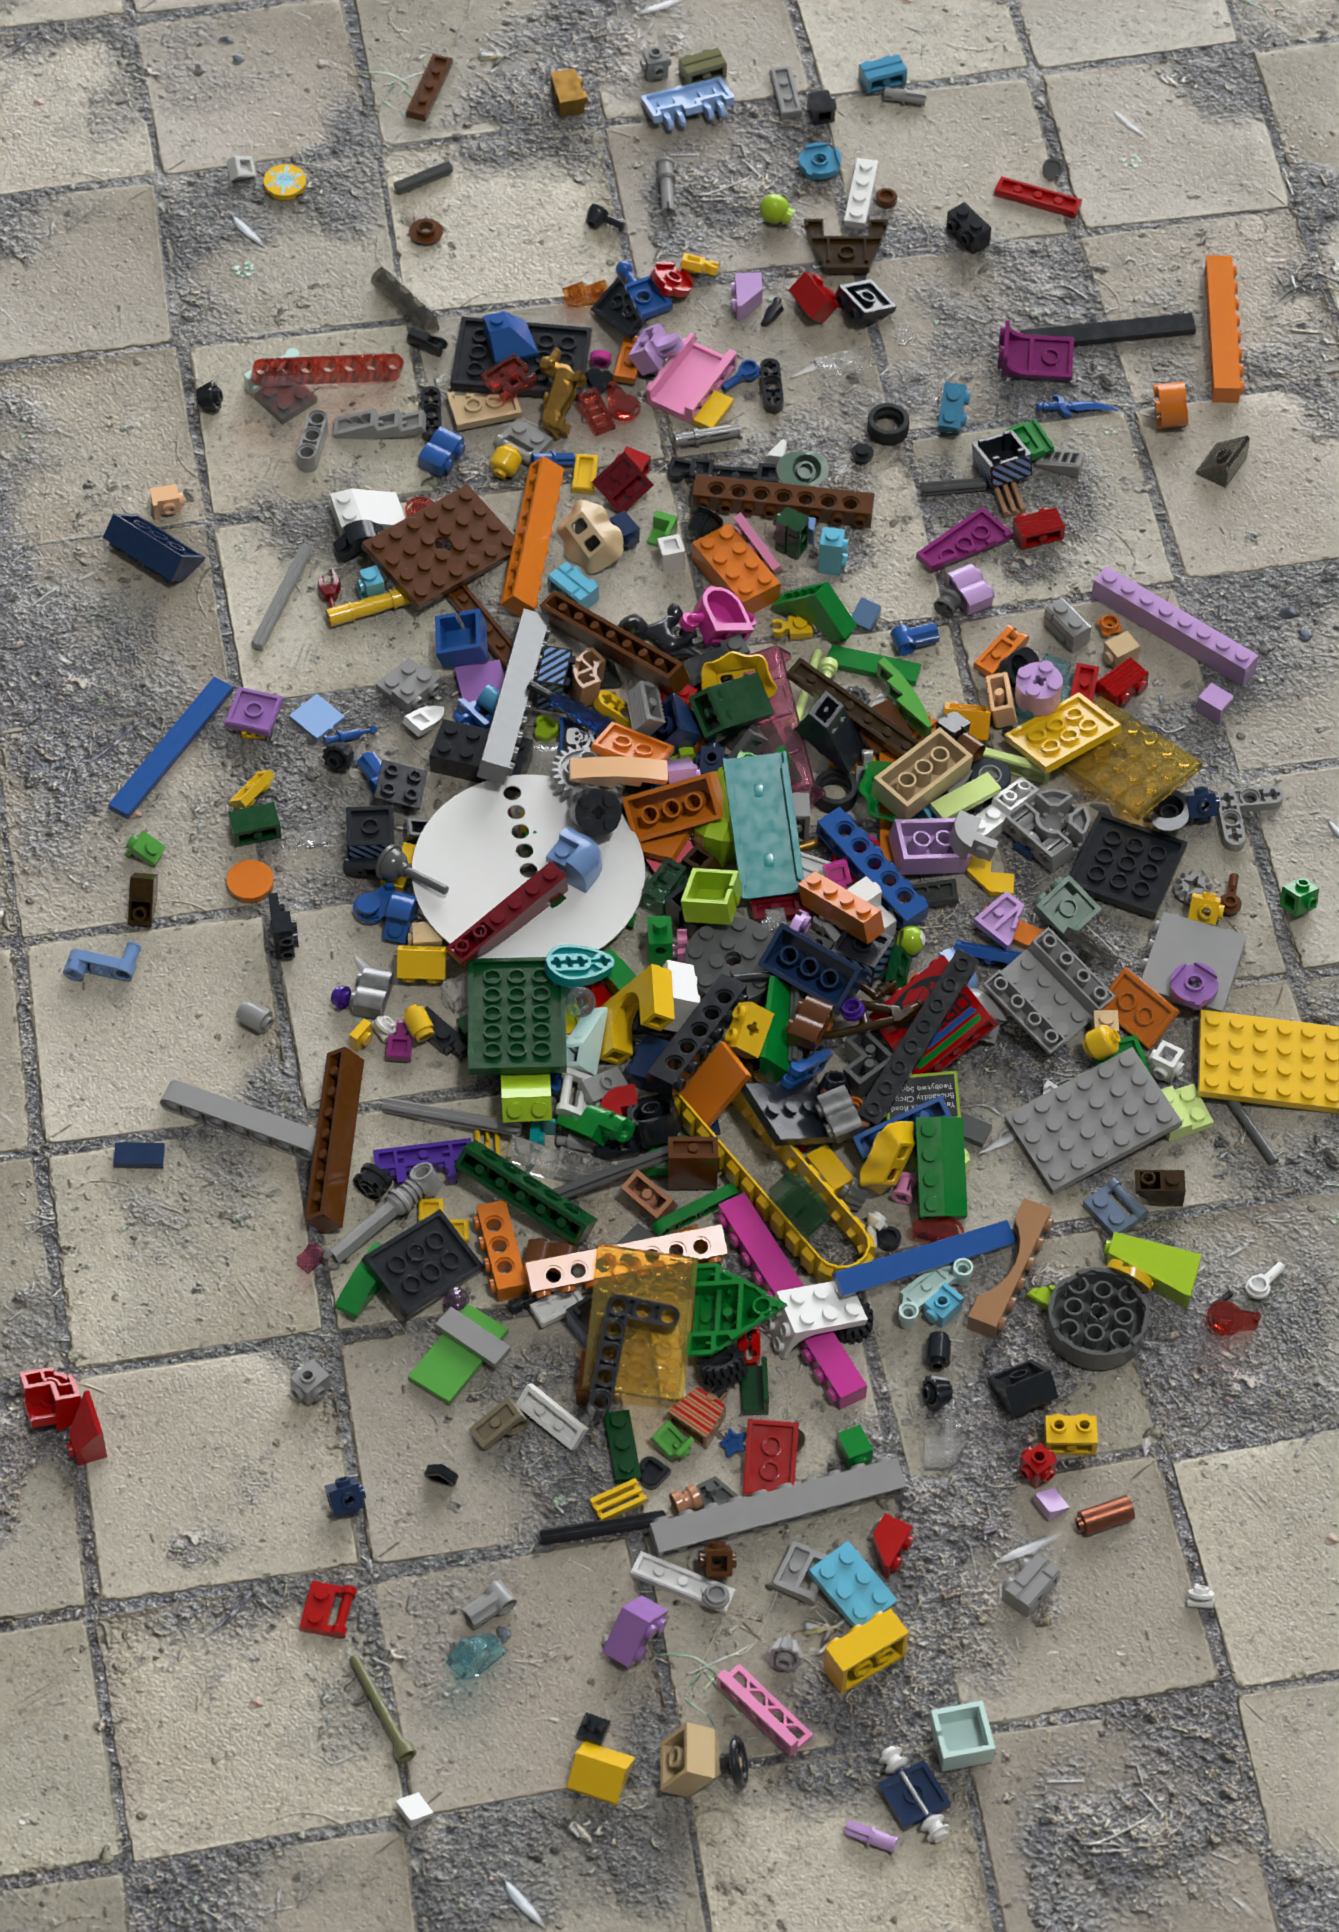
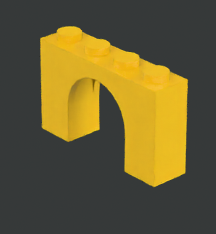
(653, 994)

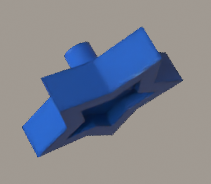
(733, 1442)

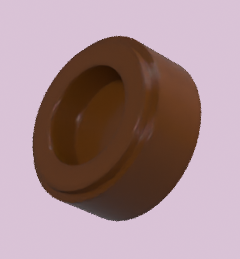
(886, 198)

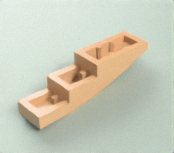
(620, 770)

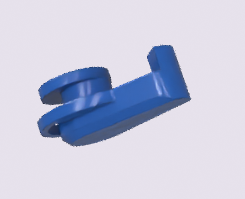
(374, 904)

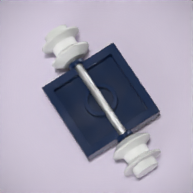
(914, 1795)

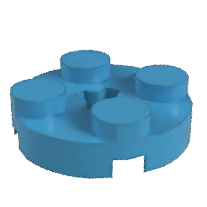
(819, 171)

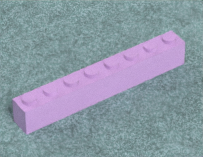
(1174, 626)

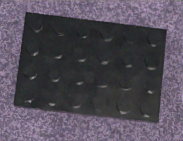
(475, 357)

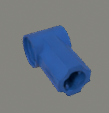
(908, 639)
(370, 766)

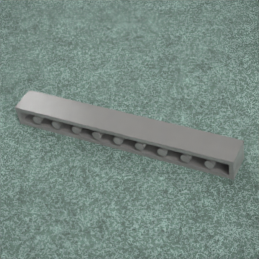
(777, 1508)

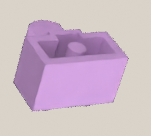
(653, 348)

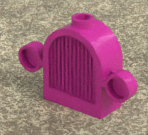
(719, 616)

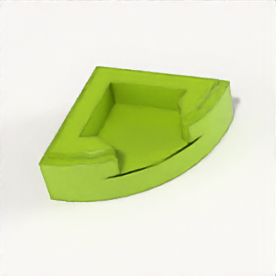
(1040, 1296)

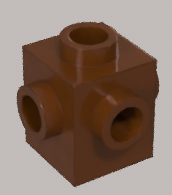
(719, 1569)

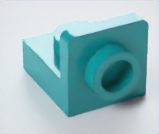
(539, 1129)

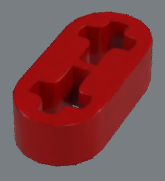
(754, 1345)

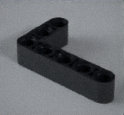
(614, 1344)

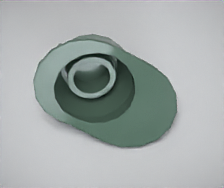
(802, 468)

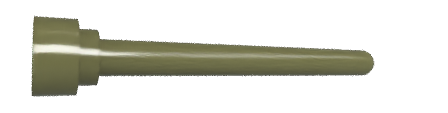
(403, 1750)

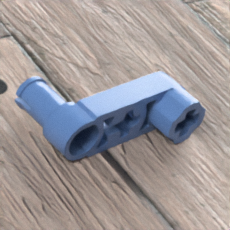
(84, 962)

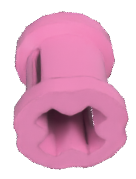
(904, 1188)

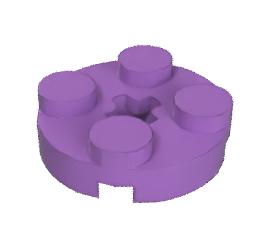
(1190, 996)

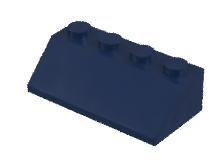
(152, 547)
(812, 967)

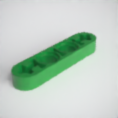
(693, 1211)

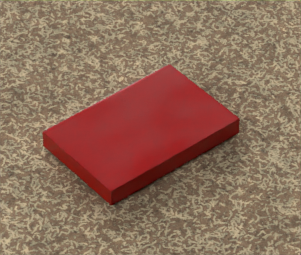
(769, 1455)

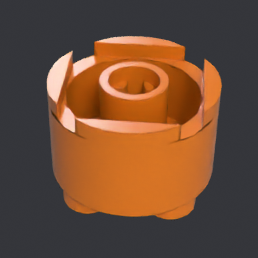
(1170, 405)

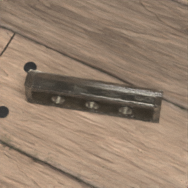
(405, 301)

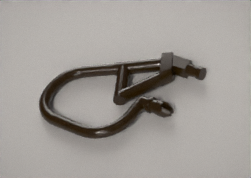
(899, 1017)

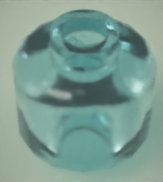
(586, 1001)

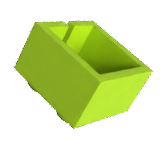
(711, 896)

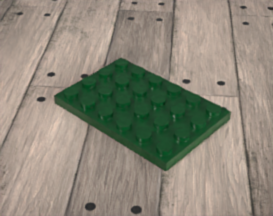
(515, 1018)

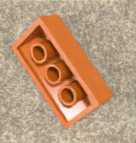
(675, 806)

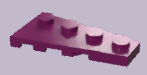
(963, 540)

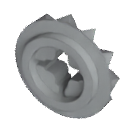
(1183, 883)

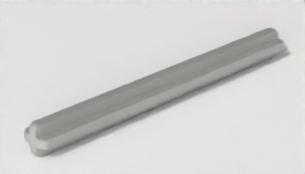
(282, 596)
(450, 1116)

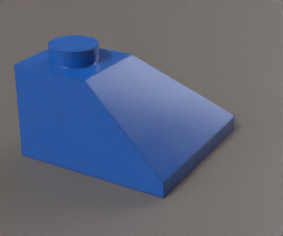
(508, 335)

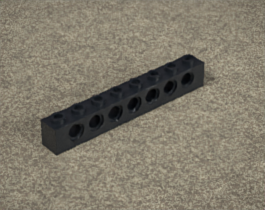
(918, 1037)

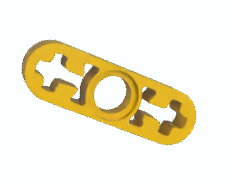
(608, 709)

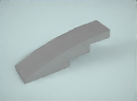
(372, 425)

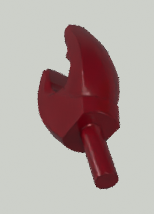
(330, 591)

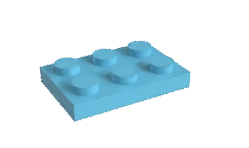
(852, 1585)

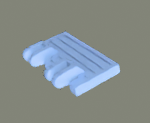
(691, 99)

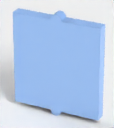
(317, 717)

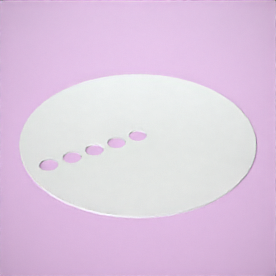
(475, 855)

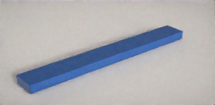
(170, 747)
(923, 1258)

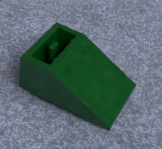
(731, 707)

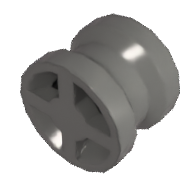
(947, 603)

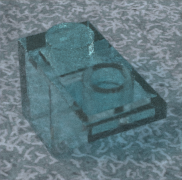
(475, 1655)

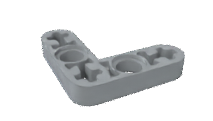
(1238, 805)

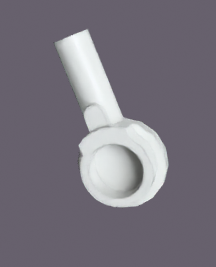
(1259, 1285)

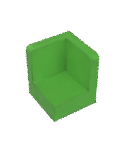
(663, 525)

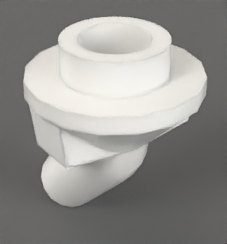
(875, 1222)

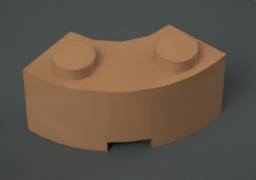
(587, 676)

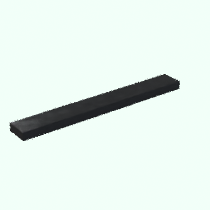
(1122, 329)

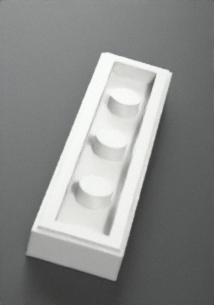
(675, 1579)

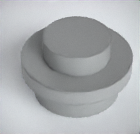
(716, 1596)

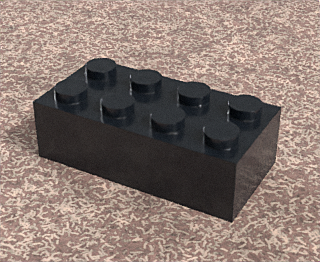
(460, 750)

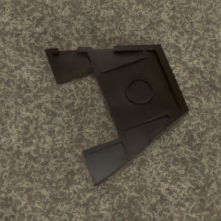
(846, 253)

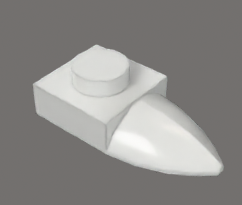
(423, 719)

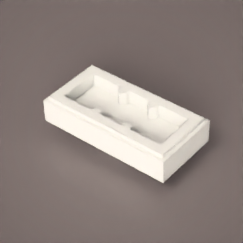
(554, 1307)

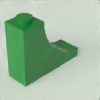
(820, 607)

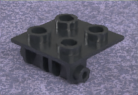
(401, 785)

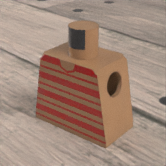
(699, 1415)

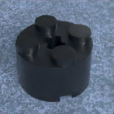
(594, 799)
(654, 1119)

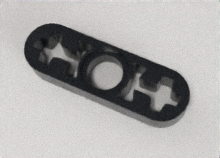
(775, 378)
(427, 407)

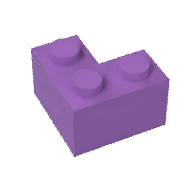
(632, 1630)

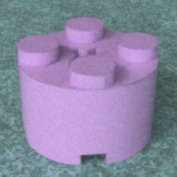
(1038, 688)

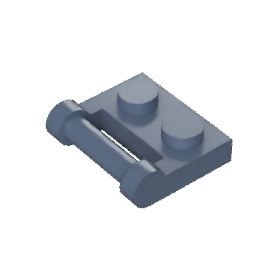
(1109, 1213)

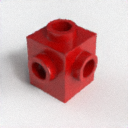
(1038, 1465)

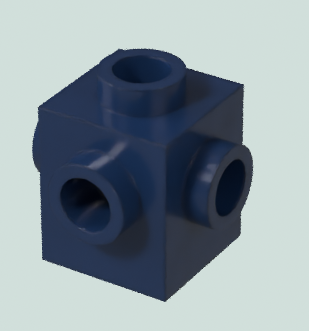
(709, 752)
(1202, 803)
(345, 1496)

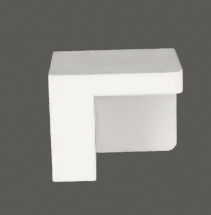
(671, 552)

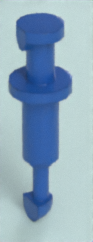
(348, 735)

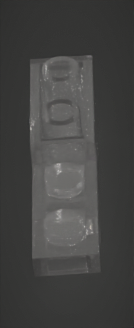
(553, 1164)

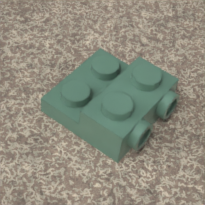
(1065, 906)

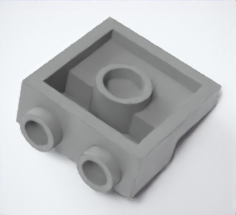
(409, 685)

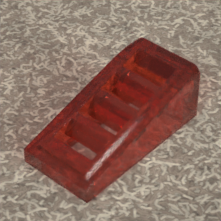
(590, 399)

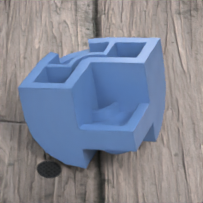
(577, 857)

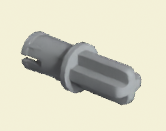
(904, 95)

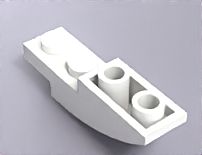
(1003, 804)

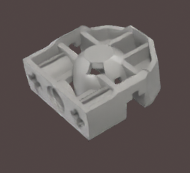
(1049, 828)

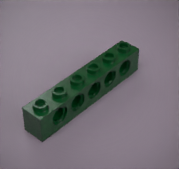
(525, 1192)

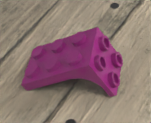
(1034, 355)

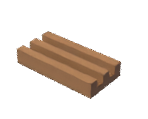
(1021, 508)

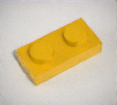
(257, 784)

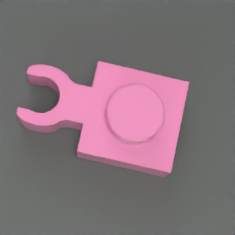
(679, 948)

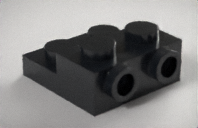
(863, 302)
(283, 929)

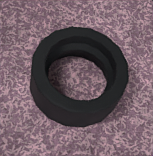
(888, 437)
(836, 776)

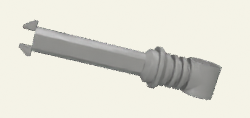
(420, 1184)

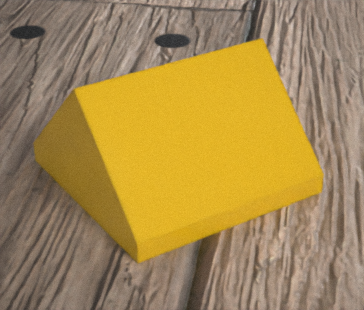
(600, 1772)

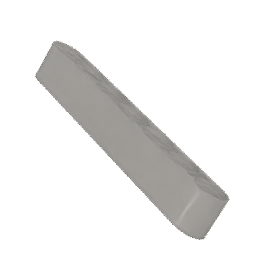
(239, 1119)

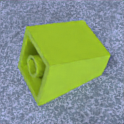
(526, 1097)

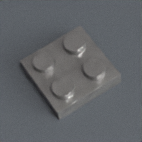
(285, 401)

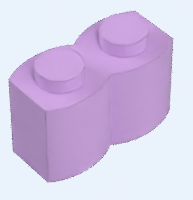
(970, 586)

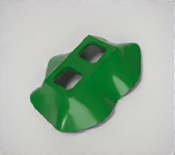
(865, 787)

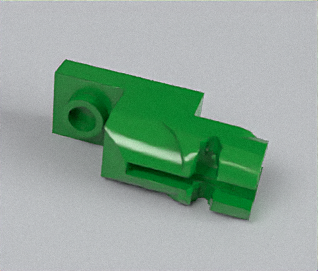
(598, 1125)

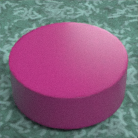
(600, 359)

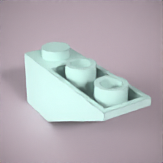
(586, 1041)

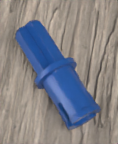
(561, 459)

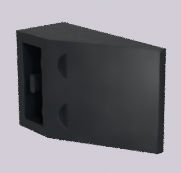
(831, 732)

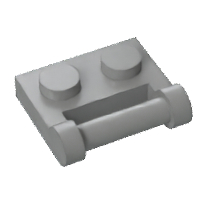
(526, 437)
(794, 1571)

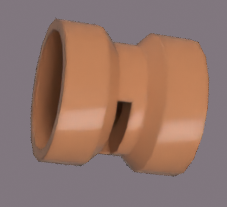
(688, 1499)

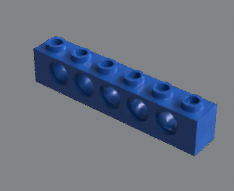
(844, 847)

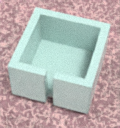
(962, 1736)

